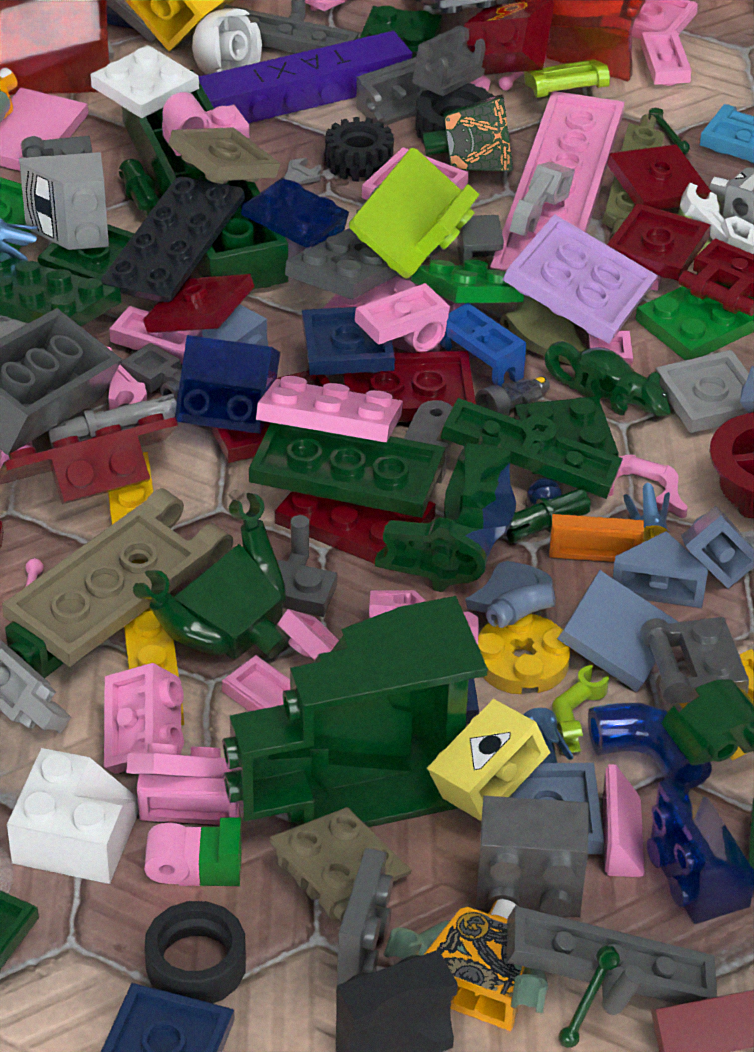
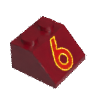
(512, 35)

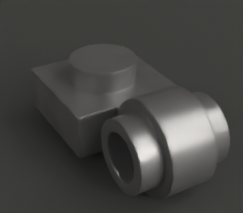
(155, 369)

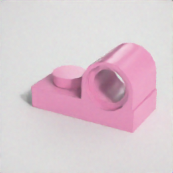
(185, 112)
(414, 314)

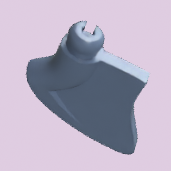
(513, 593)

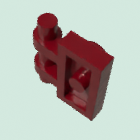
(725, 265)

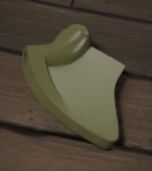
(540, 327)

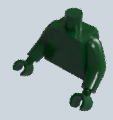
(232, 601)

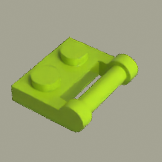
(567, 77)

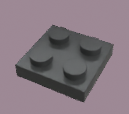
(365, 917)

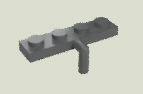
(293, 32)
(644, 966)

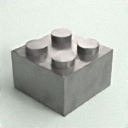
(533, 854)

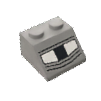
(66, 199)

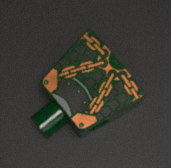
(474, 137)

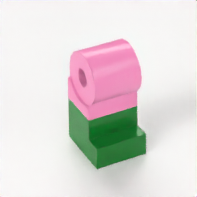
(195, 854)

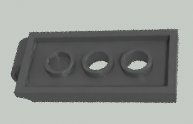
(342, 265)

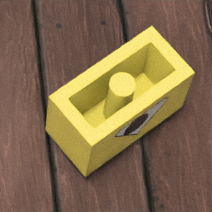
(488, 758)

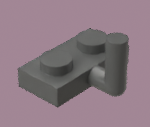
(306, 587)

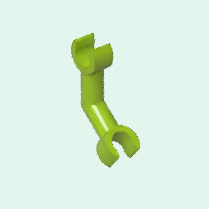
(570, 699)

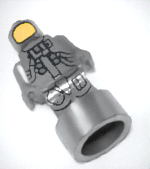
(506, 397)

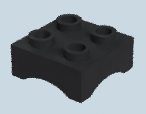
(397, 1008)

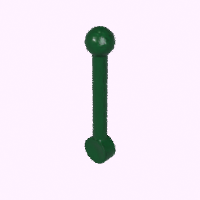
(658, 114)
(608, 959)

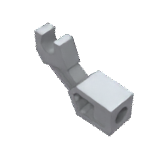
(549, 184)

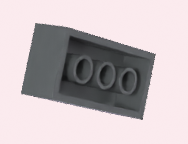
(48, 376)

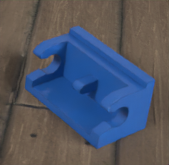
(486, 341)

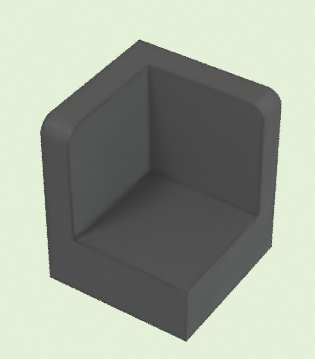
(480, 237)

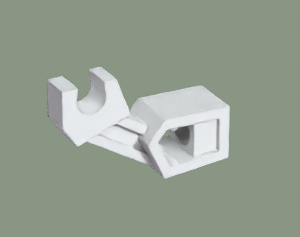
(729, 230)

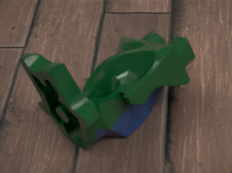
(476, 514)

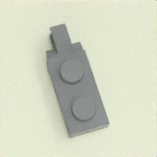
(27, 695)

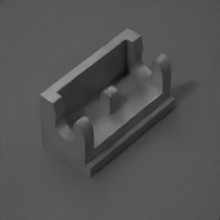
(447, 63)
(389, 93)

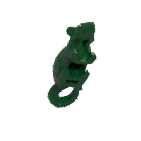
(609, 376)

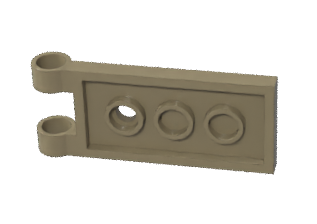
(92, 589)

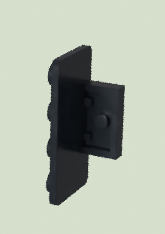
(173, 238)

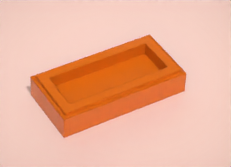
(593, 537)

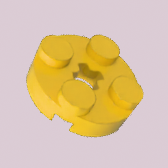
(512, 673)

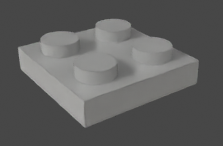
(705, 389)

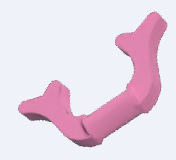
(661, 473)

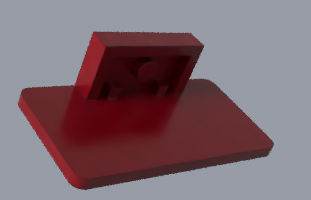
(93, 465)

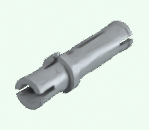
(126, 416)

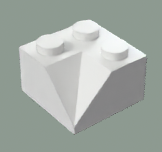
(71, 818)

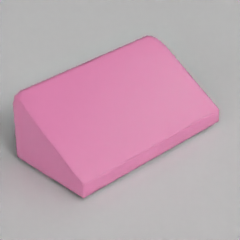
(621, 826)

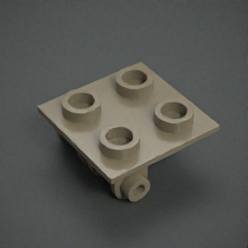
(328, 855)

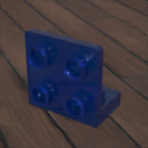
(296, 213)

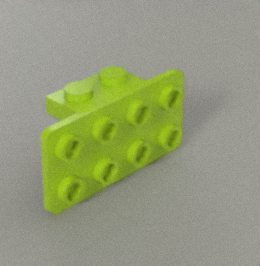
(413, 213)

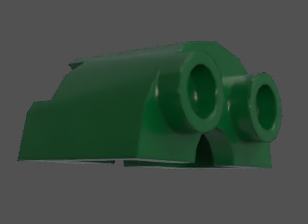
(713, 723)

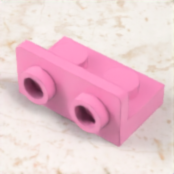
(138, 710)

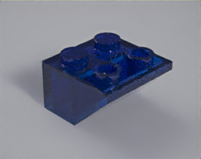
(224, 383)
(698, 854)

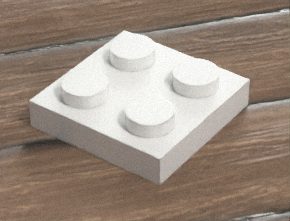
(144, 81)

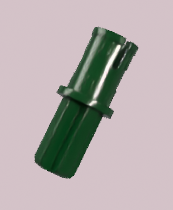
(138, 185)
(539, 516)

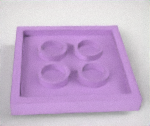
(580, 278)

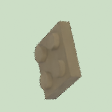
(223, 154)

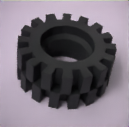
(358, 148)

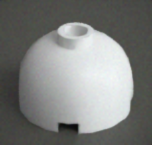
(226, 41)

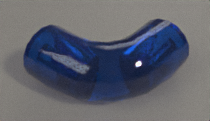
(639, 729)

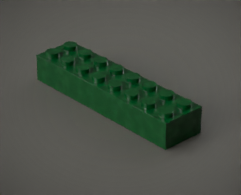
(243, 243)

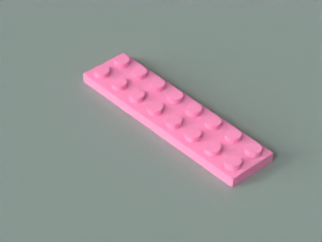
(577, 135)

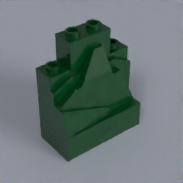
(360, 722)

